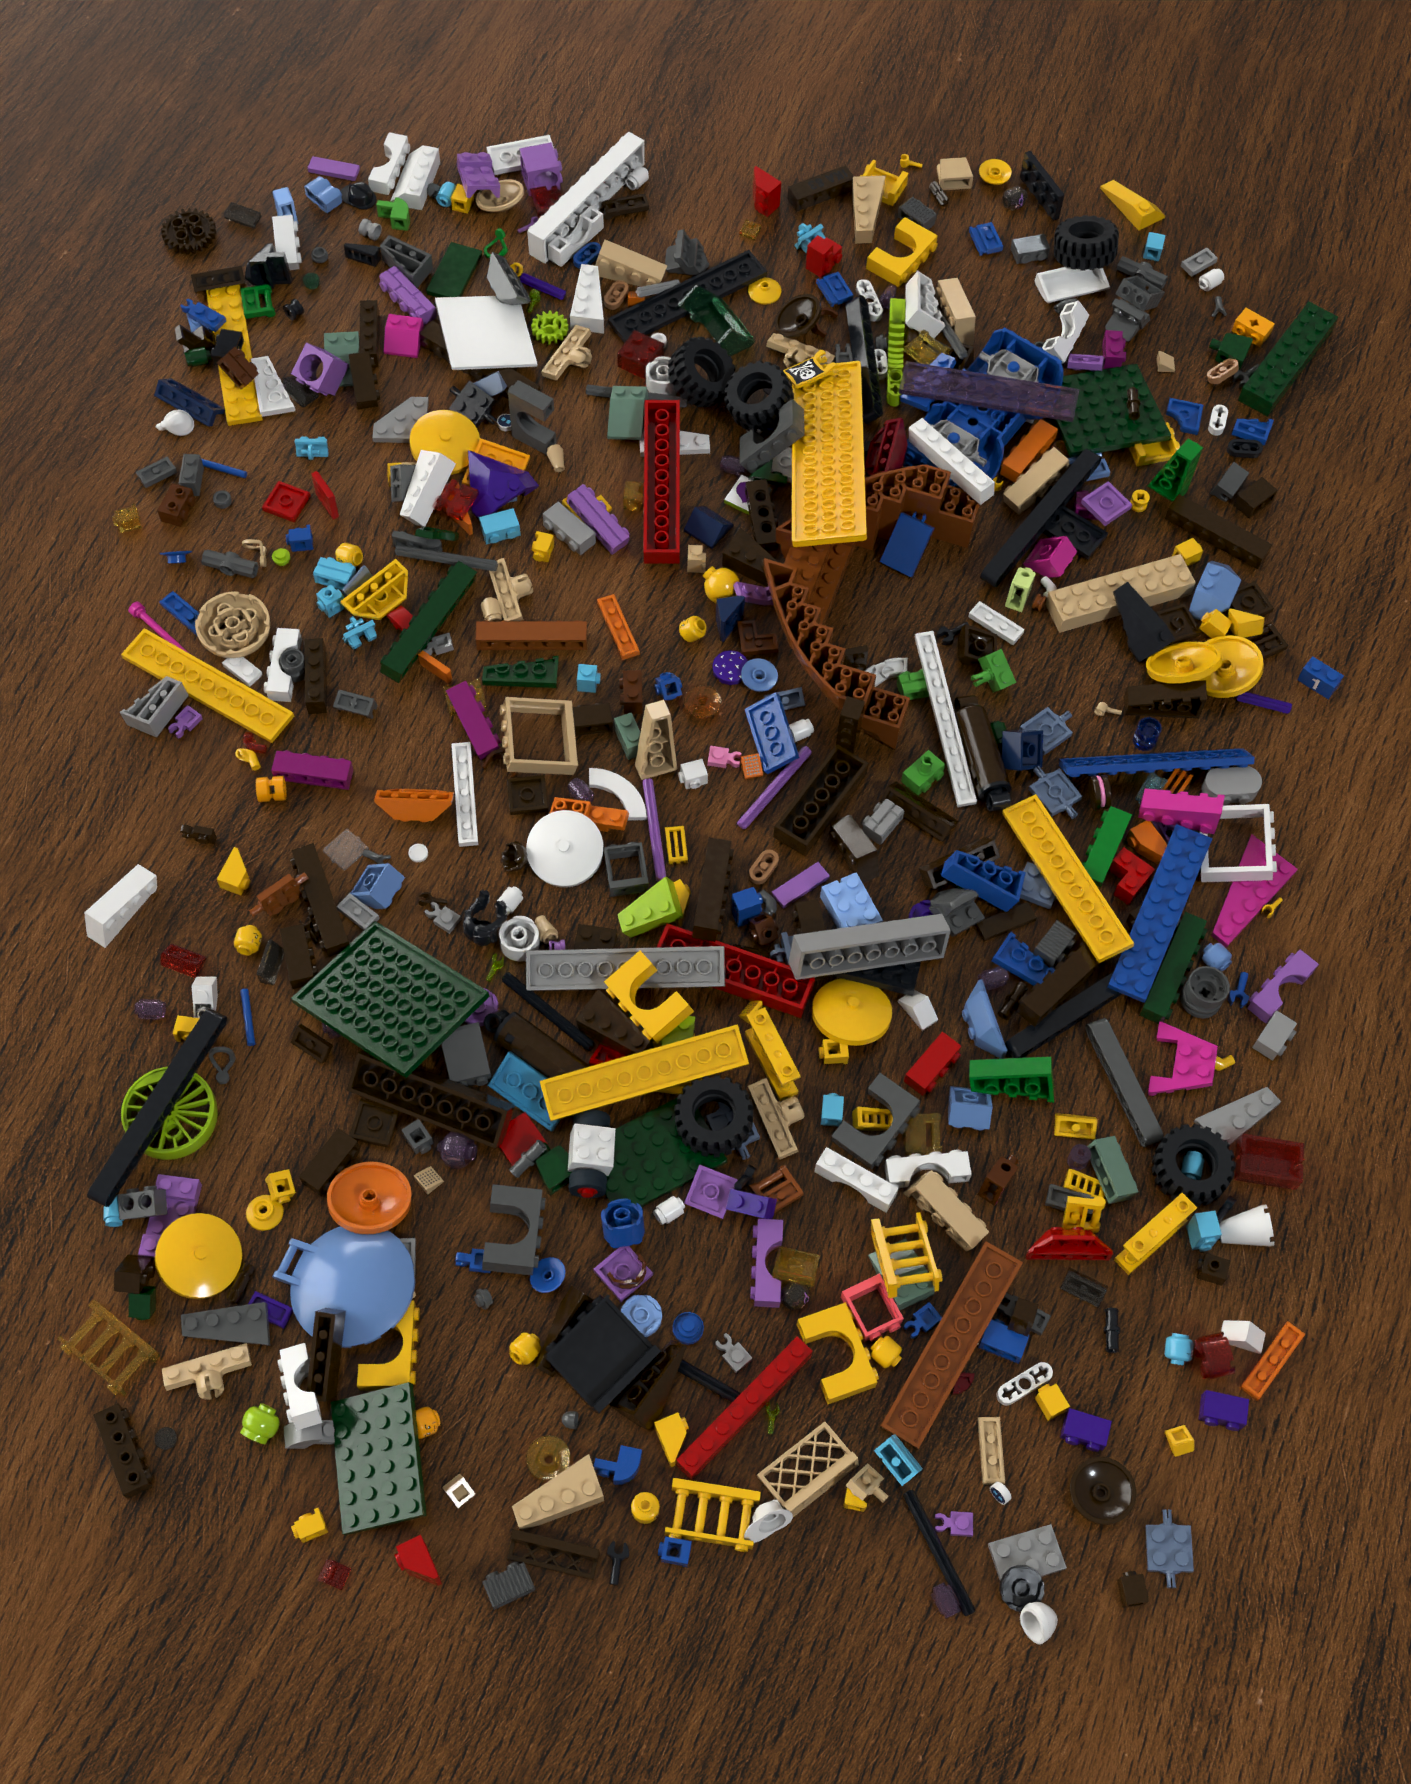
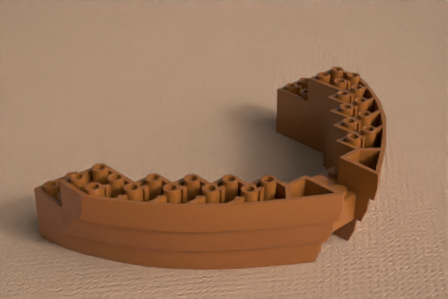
(811, 577)

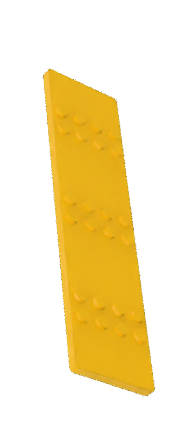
(830, 461)

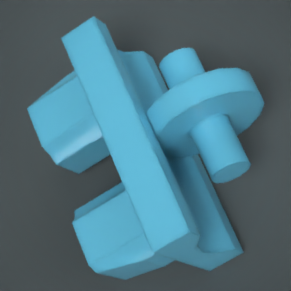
(808, 235)
(311, 447)
(353, 635)

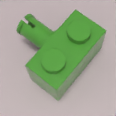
(995, 671)
(923, 773)

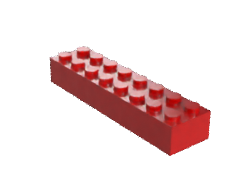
(750, 974)

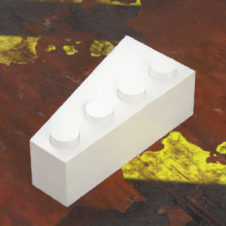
(587, 301)
(426, 486)
(119, 904)

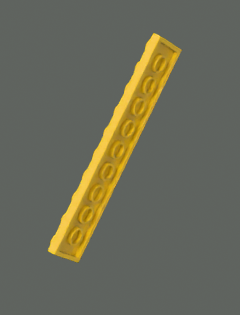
(239, 404)
(209, 685)
(1068, 879)
(644, 1072)

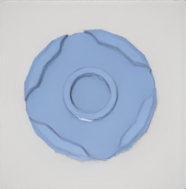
(643, 1313)

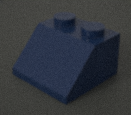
(1022, 749)

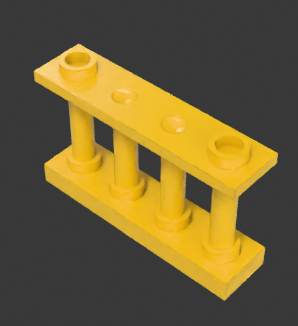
(772, 1054)
(1155, 1233)
(889, 1265)
(726, 1496)

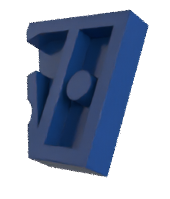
(1252, 429)

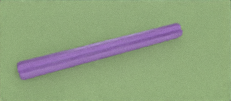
(773, 788)
(654, 829)

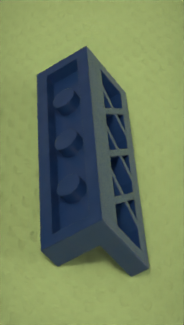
(188, 401)

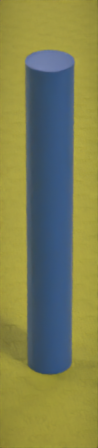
(223, 468)
(247, 1017)

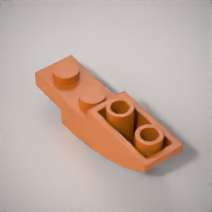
(602, 817)

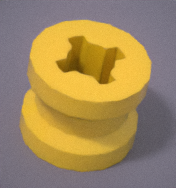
(1141, 504)

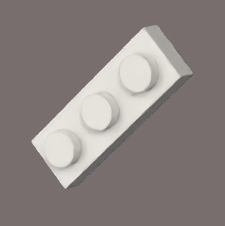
(996, 623)

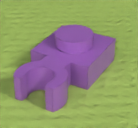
(186, 719)
(959, 1523)

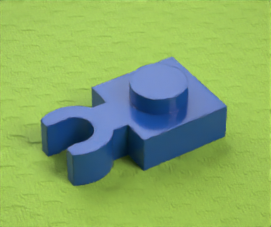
(925, 1319)

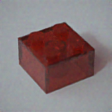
(638, 352)

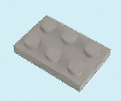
(1032, 1548)

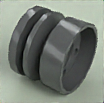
(1204, 992)

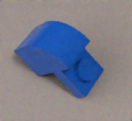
(624, 1469)

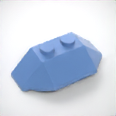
(1214, 590)
(983, 1023)

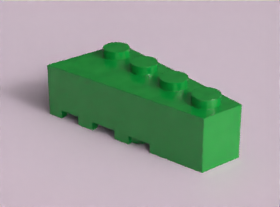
(1177, 472)
(1106, 843)
(1013, 1077)

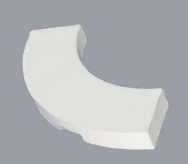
(888, 669)
(622, 789)

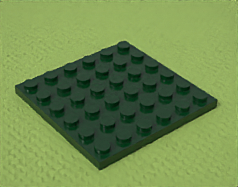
(1102, 416)

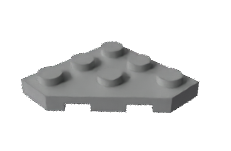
(398, 423)

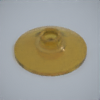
(545, 1447)

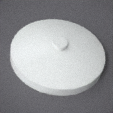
(565, 848)

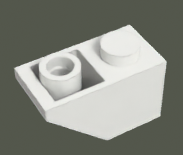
(204, 995)

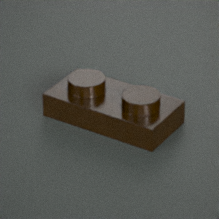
(311, 1043)

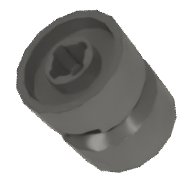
(293, 664)

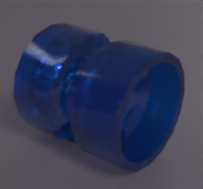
(1147, 733)

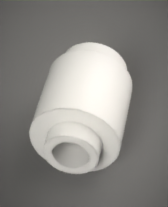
(637, 178)
(1211, 279)
(801, 729)
(512, 898)
(669, 1210)

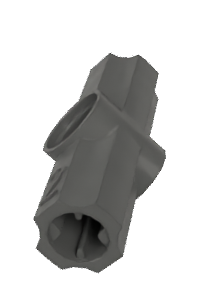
(1143, 270)
(230, 563)

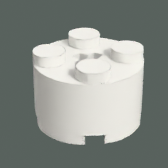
(657, 377)
(518, 937)

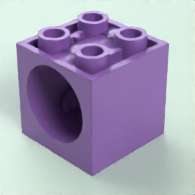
(540, 166)
(307, 365)

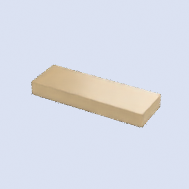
(991, 1450)

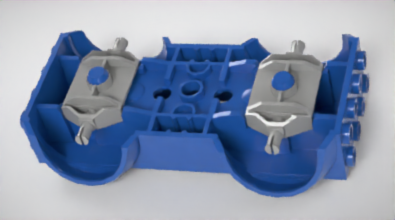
(984, 443)

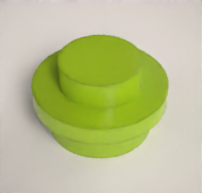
(281, 556)

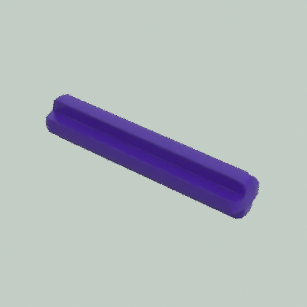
(543, 286)
(1265, 702)

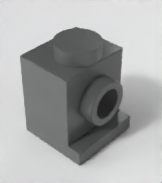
(417, 1131)

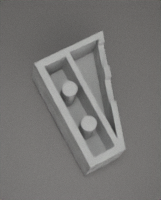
(157, 707)

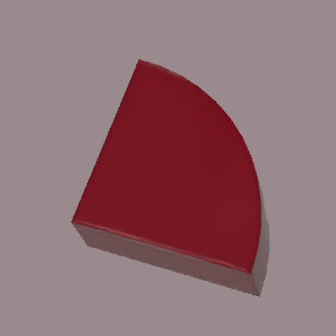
(963, 1383)

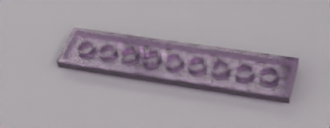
(989, 391)

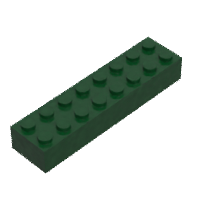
(1287, 359)

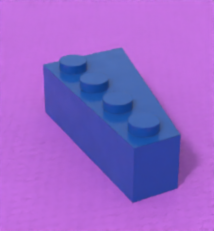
(991, 882)

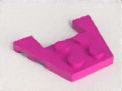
(1193, 1062)

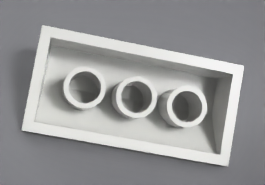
(416, 176)

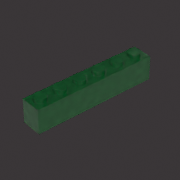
(1173, 968)

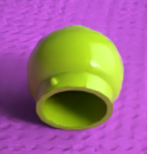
(260, 1423)

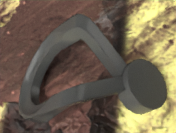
(222, 1076)

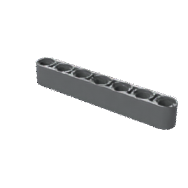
(1124, 1082)

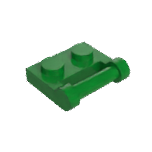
(251, 301)

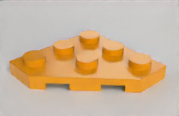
(499, 453)

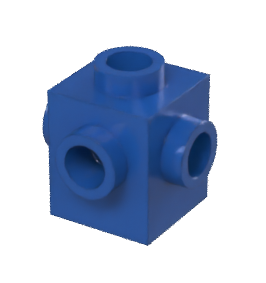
(673, 688)

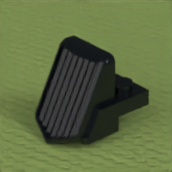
(268, 268)

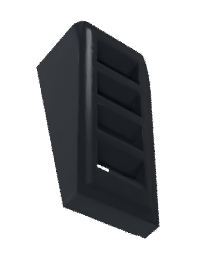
(363, 253)

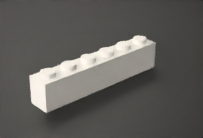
(949, 458)

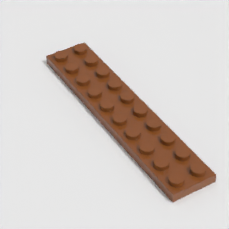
(951, 1345)

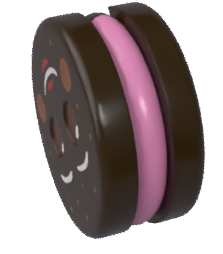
(1099, 792)

